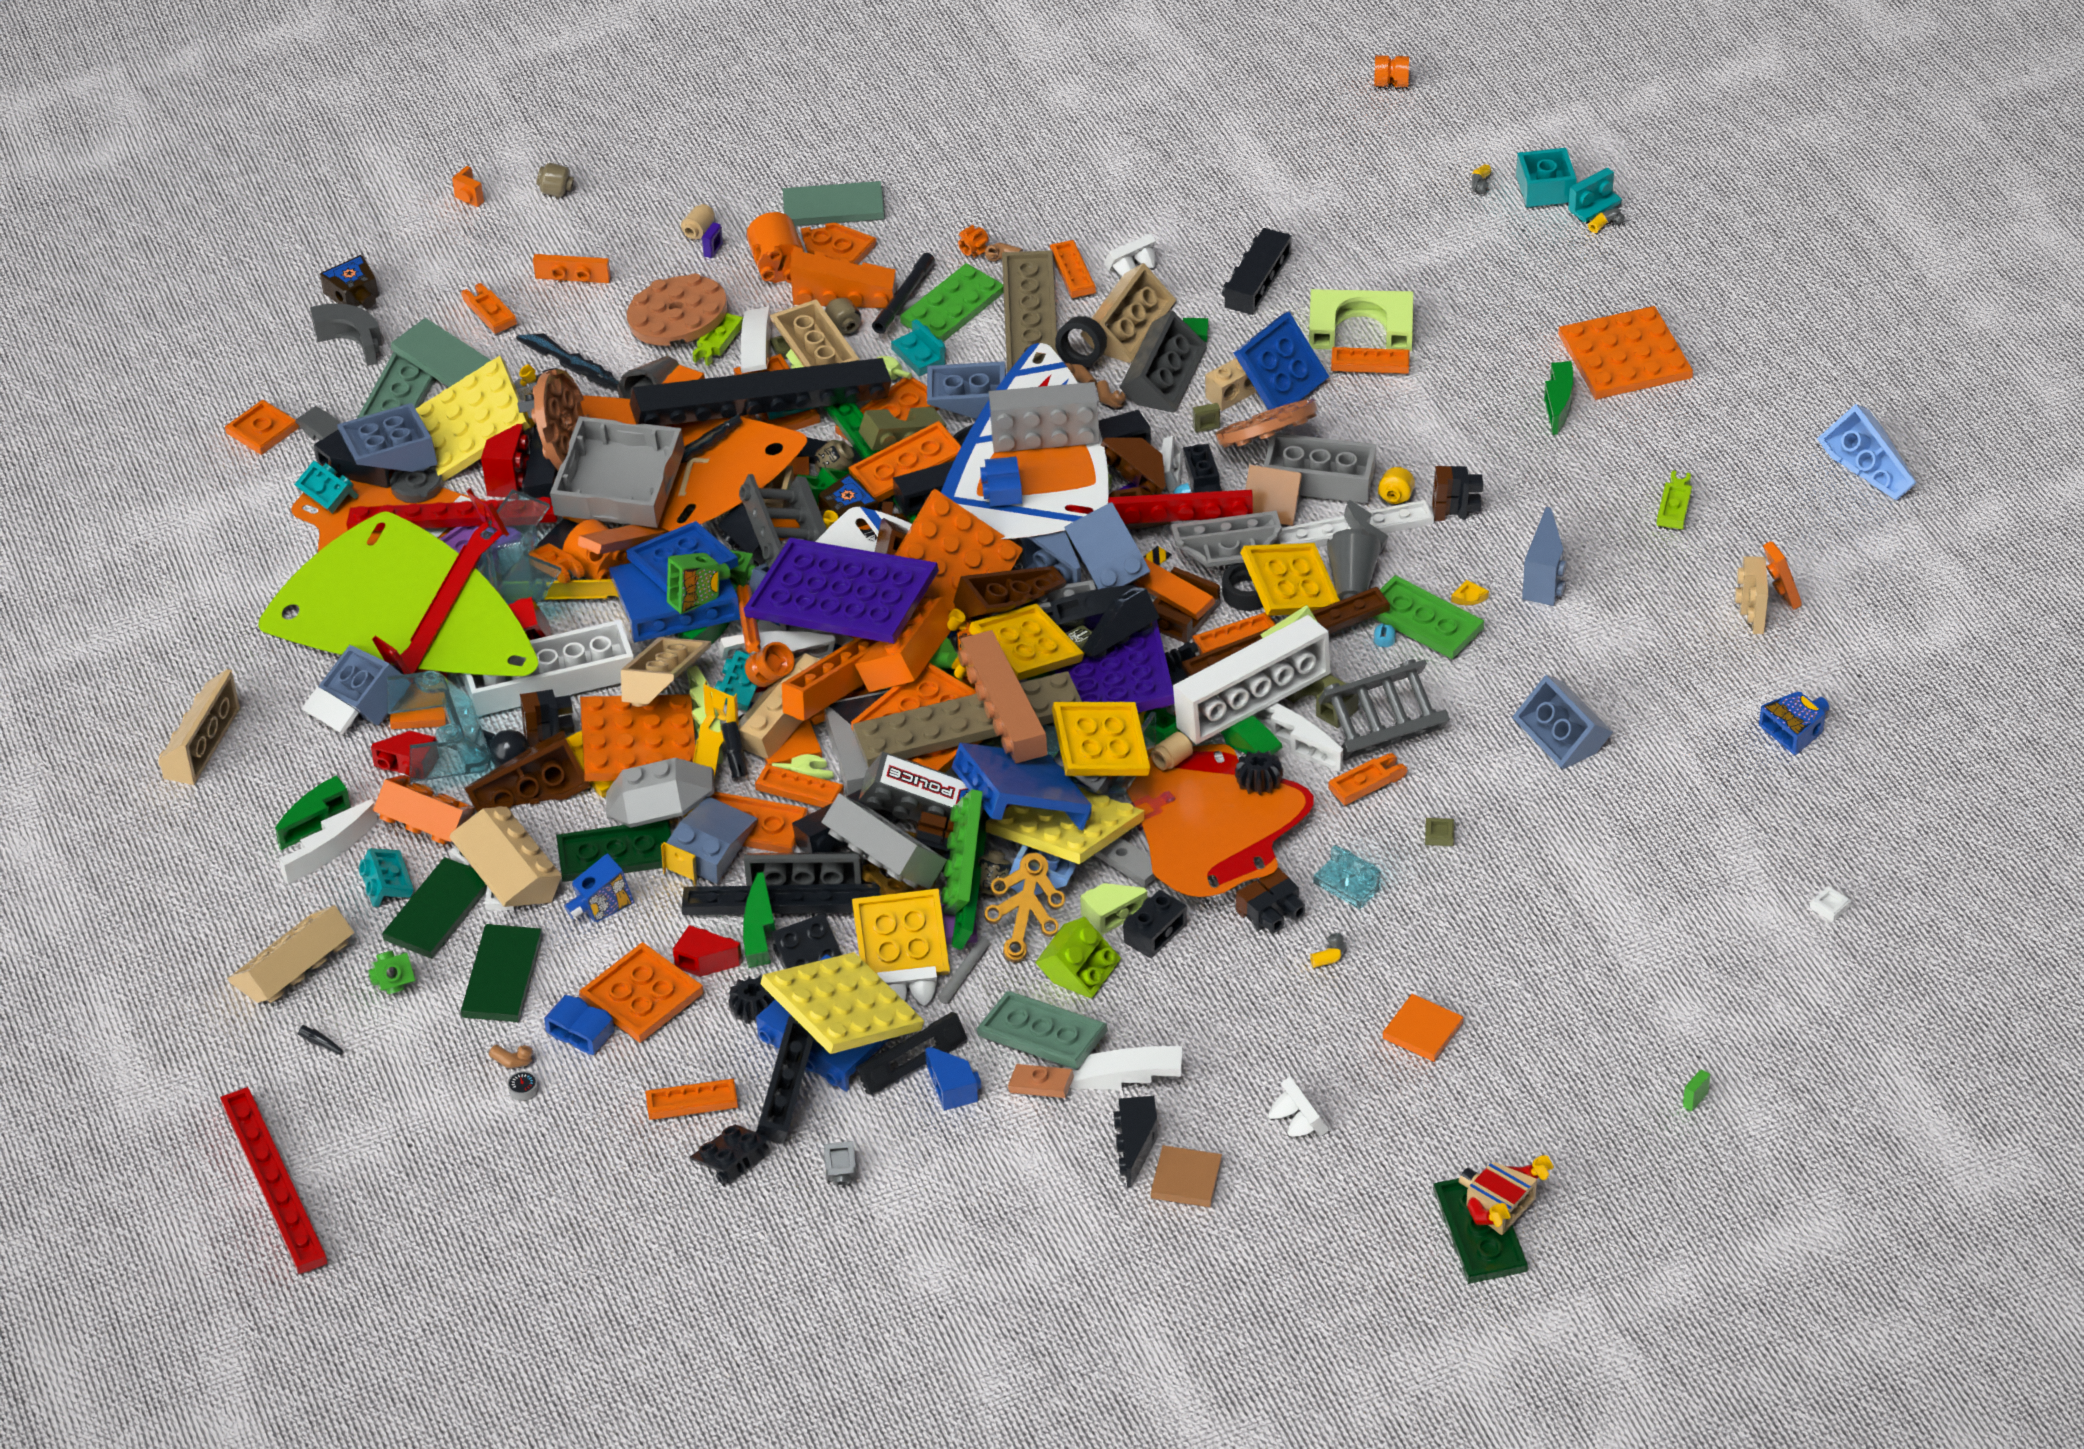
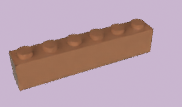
(1002, 697)

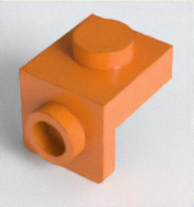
(467, 188)

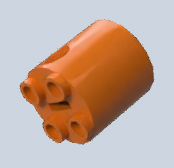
(772, 245)
(595, 565)

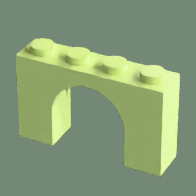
(1332, 307)

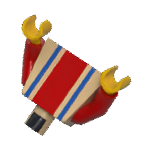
(1503, 1192)

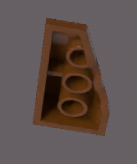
(1001, 591)

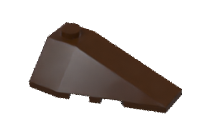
(536, 775)

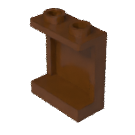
(1177, 623)

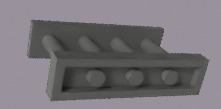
(803, 510)
(1380, 736)

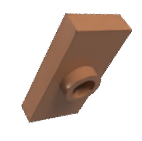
(1040, 1080)

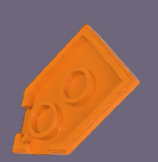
(838, 242)

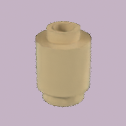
(698, 221)
(1172, 751)

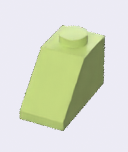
(1110, 905)

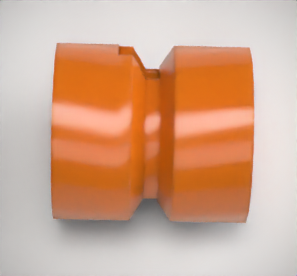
(1391, 71)
(769, 664)

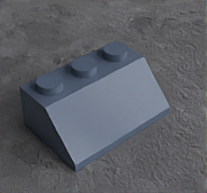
(1561, 723)

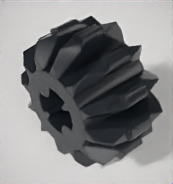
(1259, 772)
(749, 998)

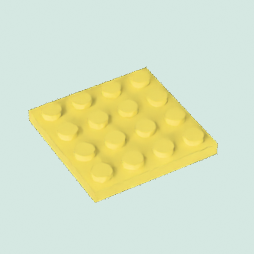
(470, 414)
(1058, 835)
(842, 1002)

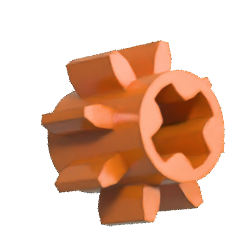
(973, 241)

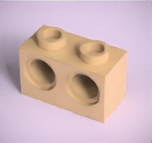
(1228, 385)

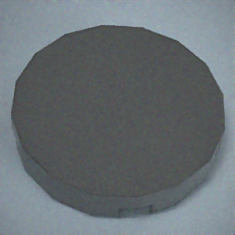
(416, 485)

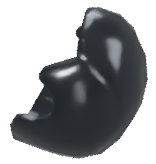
(506, 746)

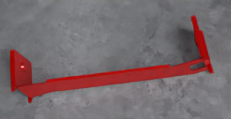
(447, 593)

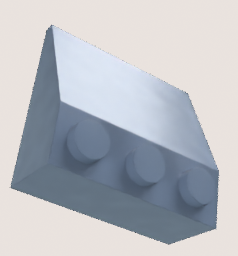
(390, 440)

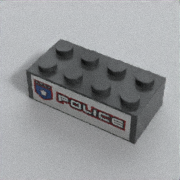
(910, 788)

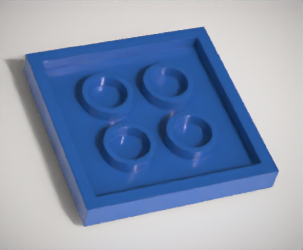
(1281, 363)
(692, 538)

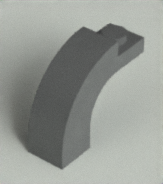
(348, 322)

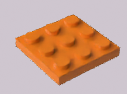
(641, 991)

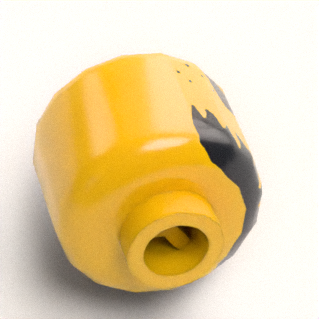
(1396, 483)

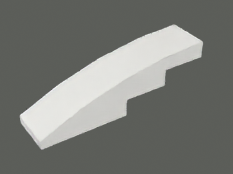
(755, 340)
(797, 641)
(1303, 736)
(336, 836)
(1127, 1065)

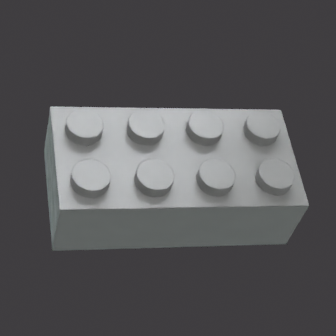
(1044, 417)
(1328, 465)
(883, 842)

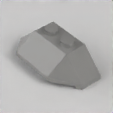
(1222, 539)
(658, 791)

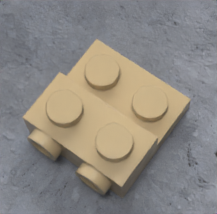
(1753, 591)

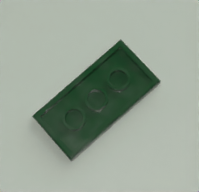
(630, 848)
(436, 908)
(501, 973)
(1480, 1248)

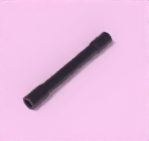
(887, 315)

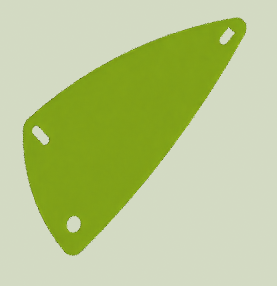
(384, 591)

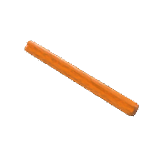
(749, 625)

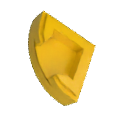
(1469, 594)

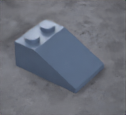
(963, 386)
(1107, 548)
(1052, 550)
(1544, 563)
(361, 683)
(713, 835)

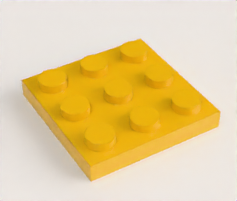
(1289, 577)
(1030, 641)
(1100, 739)
(901, 931)

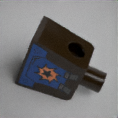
(351, 283)
(845, 495)

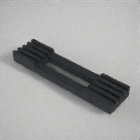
(876, 1072)

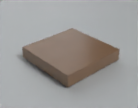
(1275, 491)
(1186, 1176)

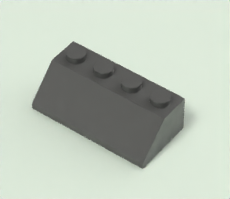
(1163, 364)
(804, 868)

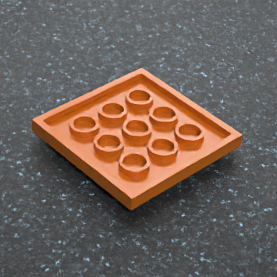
(1625, 352)
(958, 545)
(929, 688)
(631, 736)

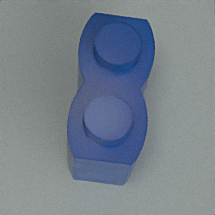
(1001, 481)
(579, 1025)

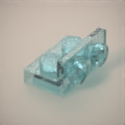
(1349, 877)

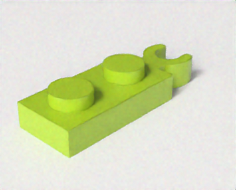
(718, 339)
(1675, 502)

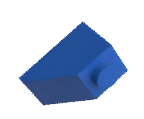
(952, 1078)

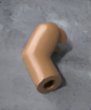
(994, 252)
(1080, 373)
(1113, 399)
(521, 1058)

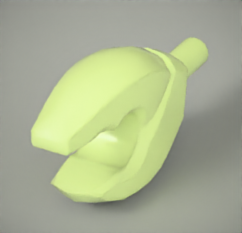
(894, 368)
(805, 764)

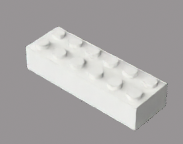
(566, 663)
(1252, 679)

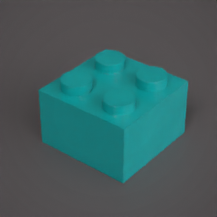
(1545, 176)

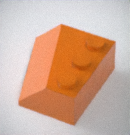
(420, 808)

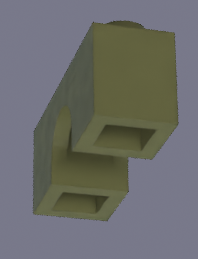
(882, 429)
(1326, 711)

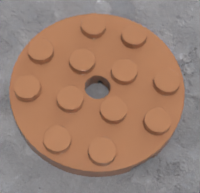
(677, 309)
(556, 413)
(1267, 423)

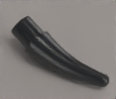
(318, 1038)

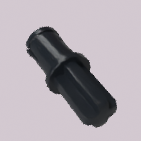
(734, 749)

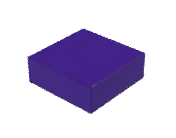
(712, 240)

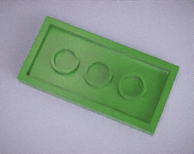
(954, 302)
(1428, 618)
(962, 854)

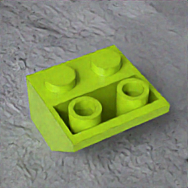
(1078, 958)

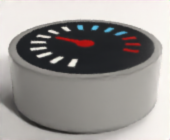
(522, 1085)

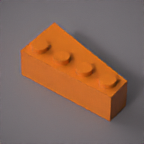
(828, 279)
(904, 660)

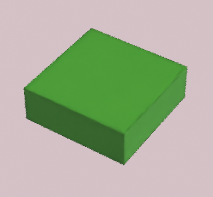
(1696, 1090)

